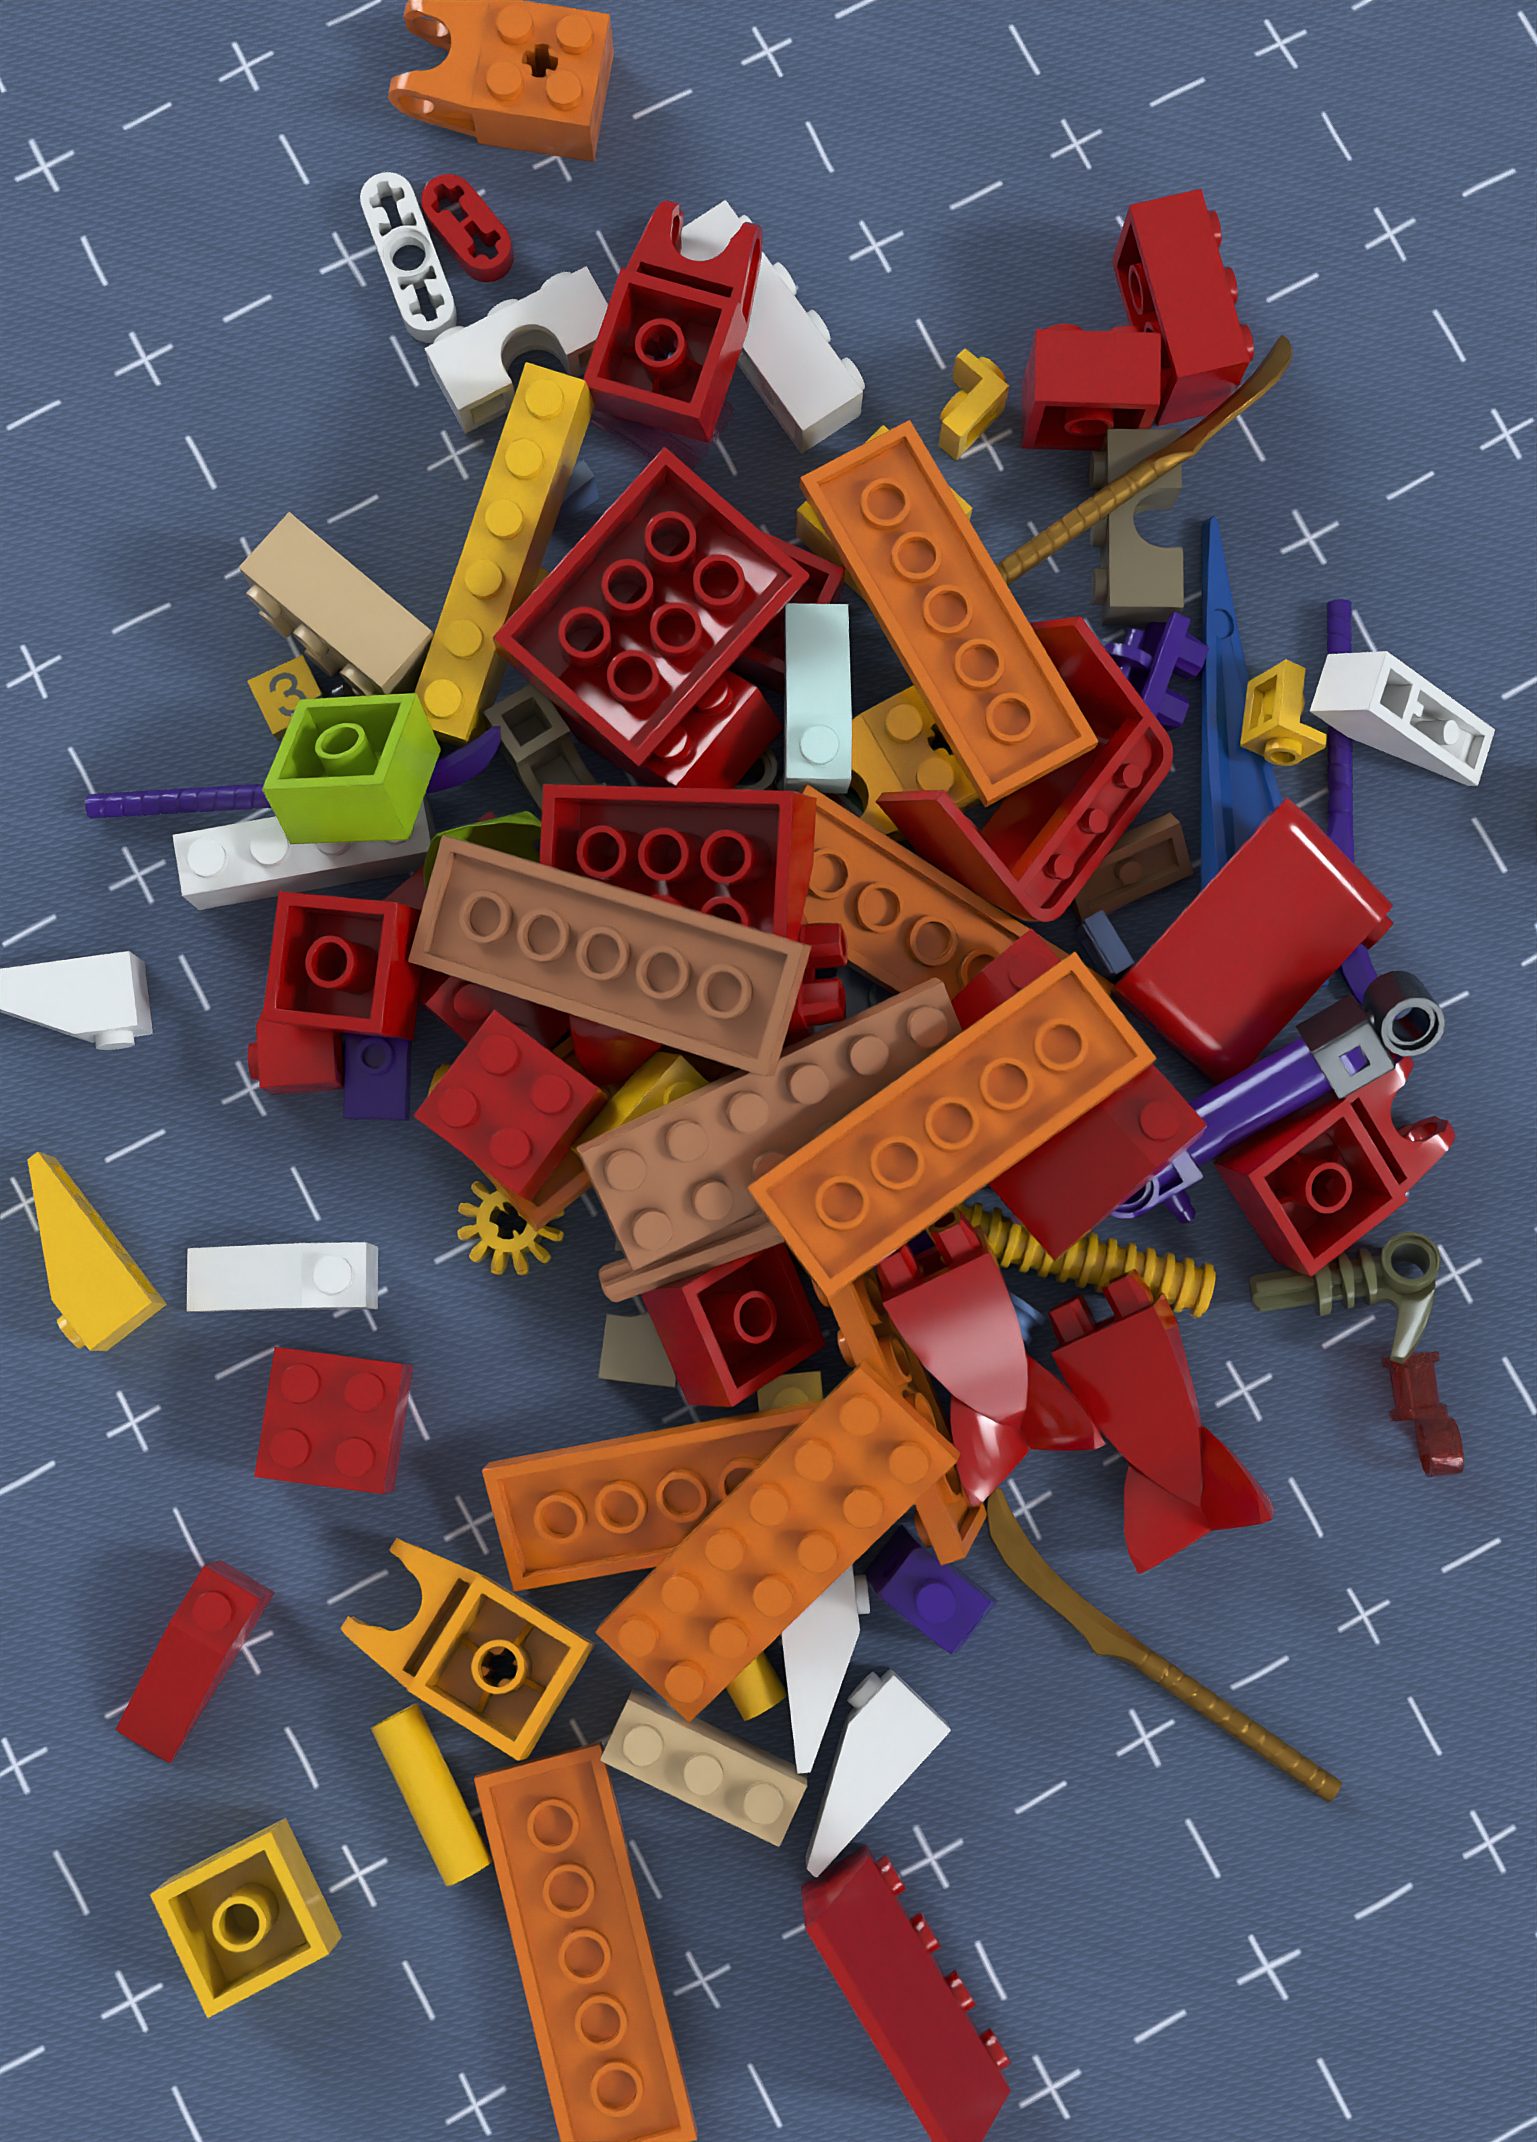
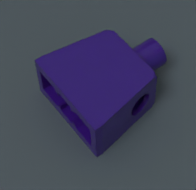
(928, 1595)

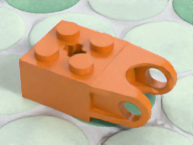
(512, 74)

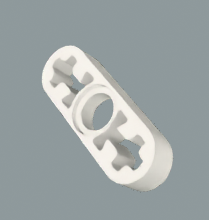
(411, 233)

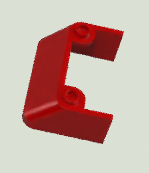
(1064, 824)

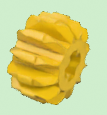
(493, 1235)

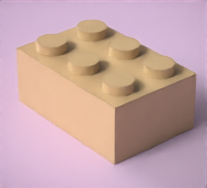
(335, 612)

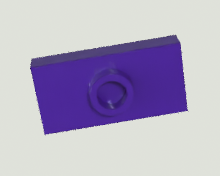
(377, 1078)

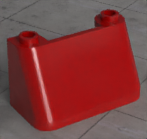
(1254, 945)

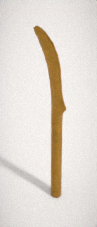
(1147, 470)
(1111, 1640)

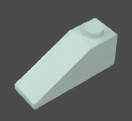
(817, 698)

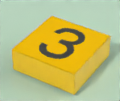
(280, 691)

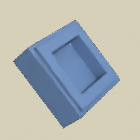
(1104, 946)

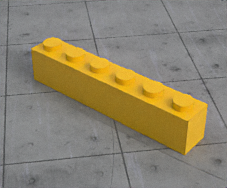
(503, 549)

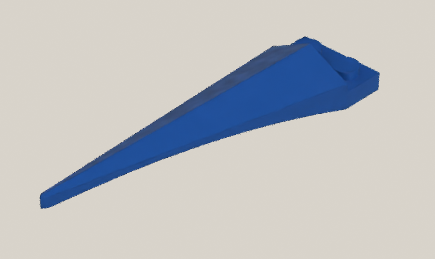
(1235, 782)

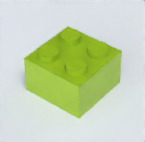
(352, 769)

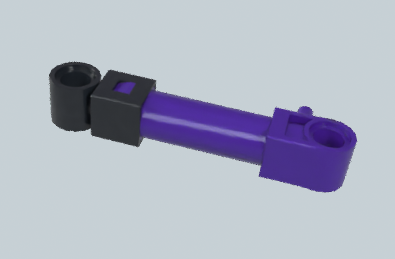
(1337, 1051)

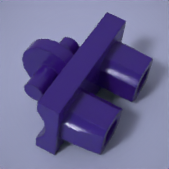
(1150, 660)

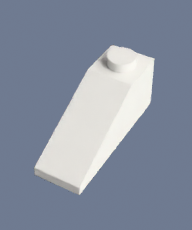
(1402, 714)
(84, 997)
(283, 1277)
(816, 1659)
(877, 1751)

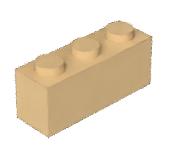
(705, 1767)

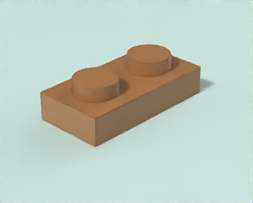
(1136, 866)

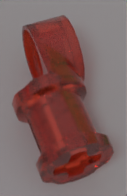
(1418, 1400)

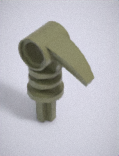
(1365, 1278)

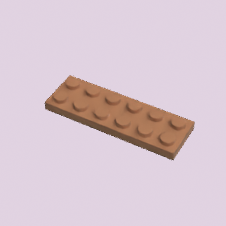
(610, 955)
(691, 1160)

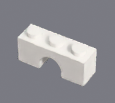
(475, 359)

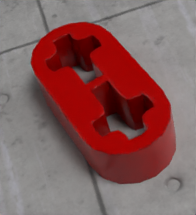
(477, 220)

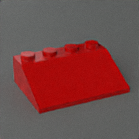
(649, 609)
(697, 848)
(1100, 1156)
(905, 1998)

